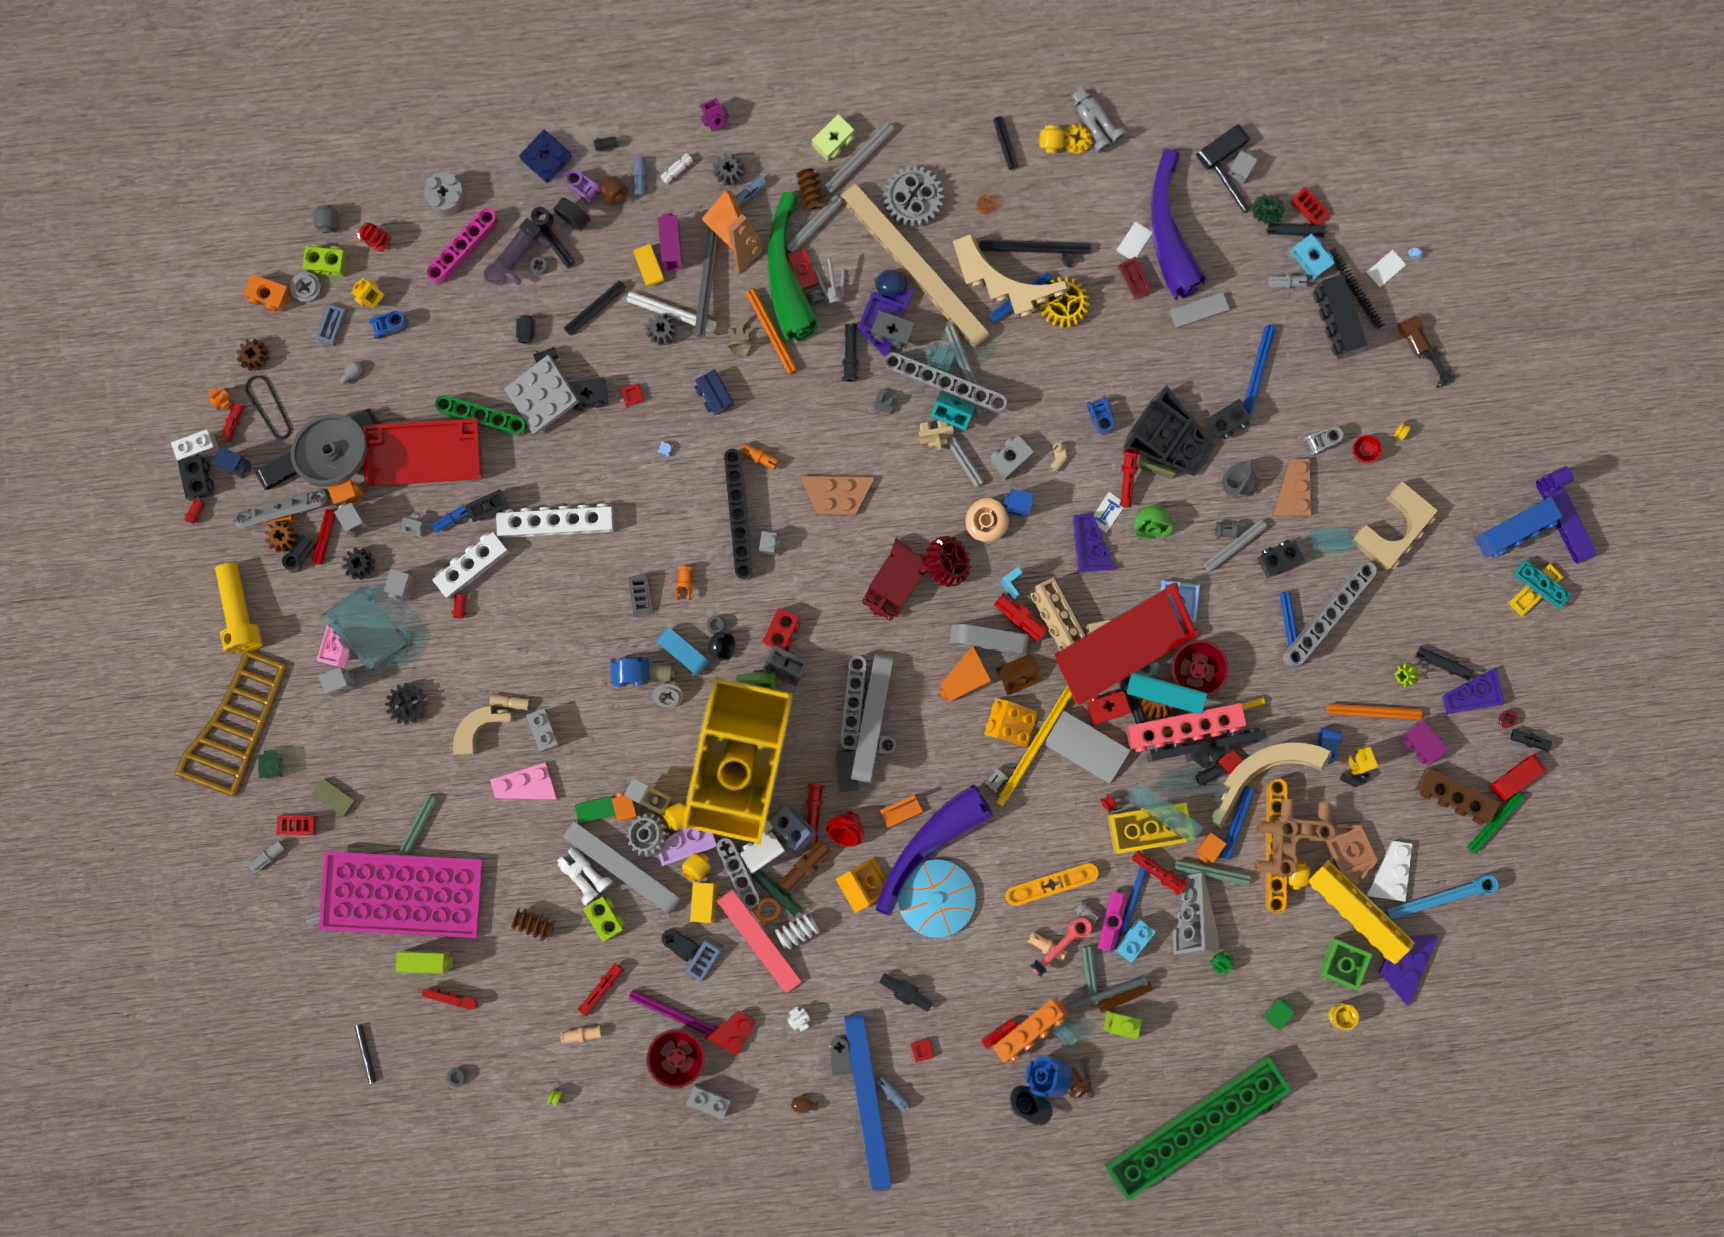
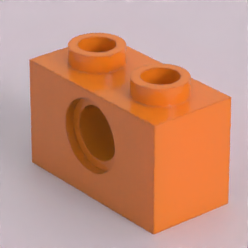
(258, 286)
(346, 492)

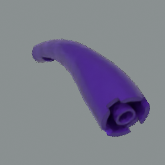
(1174, 256)
(949, 822)

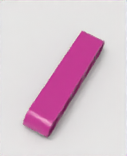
(463, 237)

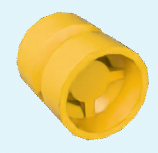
(1343, 1016)

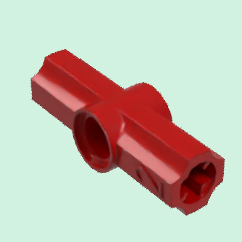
(1020, 616)

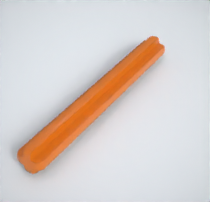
(771, 331)
(1372, 711)

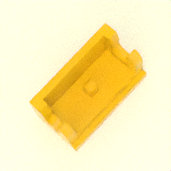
(1364, 759)
(704, 902)

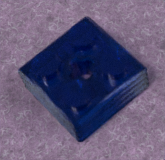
(544, 167)

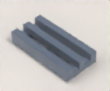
(332, 341)

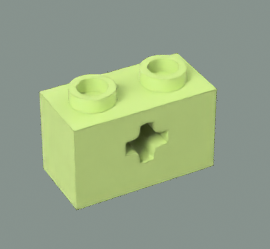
(836, 128)

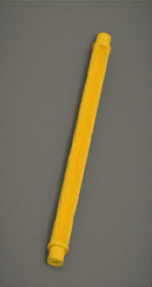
(1034, 747)

